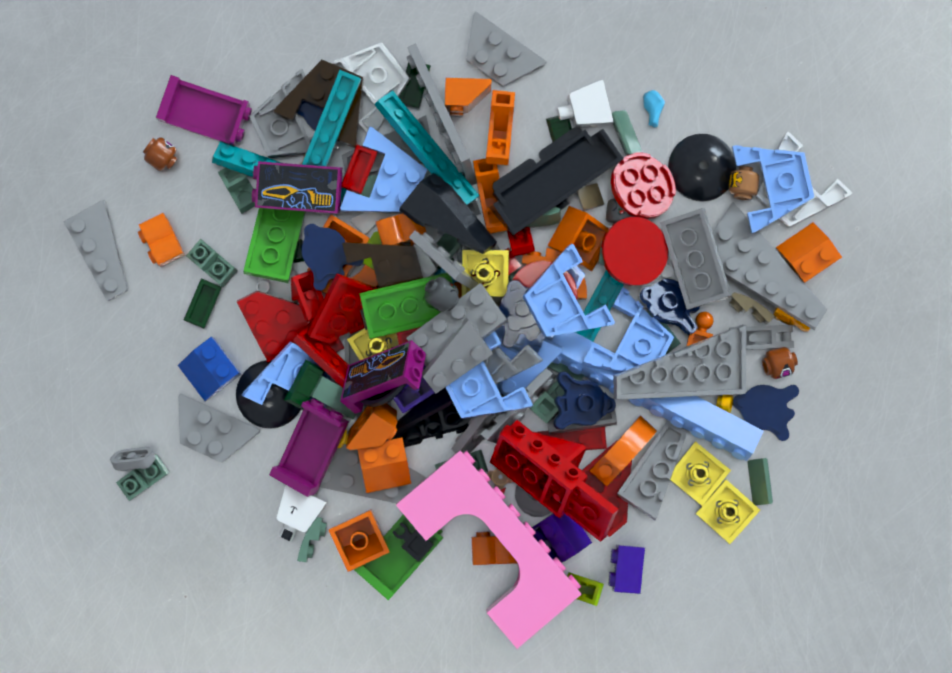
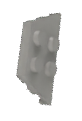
(498, 53)
(211, 430)

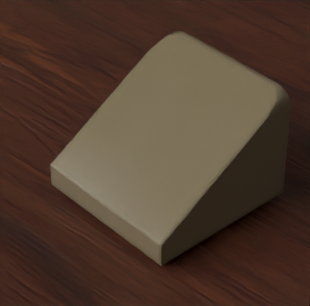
(590, 197)

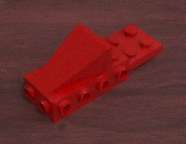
(553, 464)

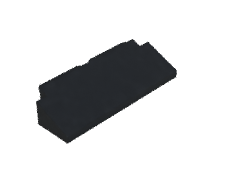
(562, 171)

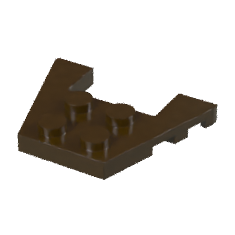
(315, 90)
(391, 262)

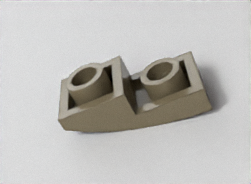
(744, 303)

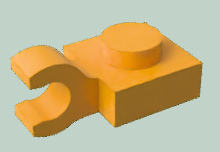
(787, 319)

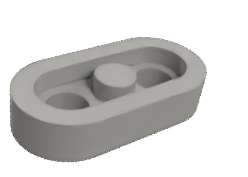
(133, 458)

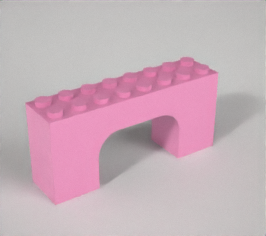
(541, 584)

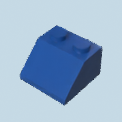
(209, 368)

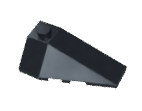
(441, 207)
(429, 419)

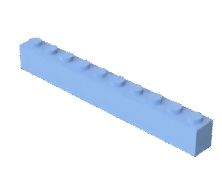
(686, 412)

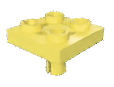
(485, 273)
(362, 343)
(715, 472)
(727, 511)

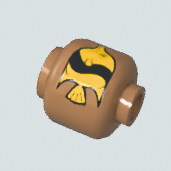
(744, 183)

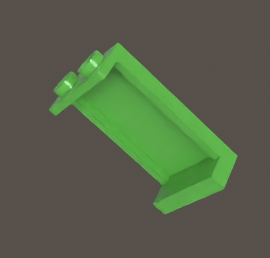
(394, 568)

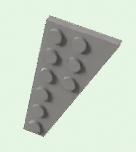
(441, 115)
(761, 270)
(699, 369)
(346, 476)

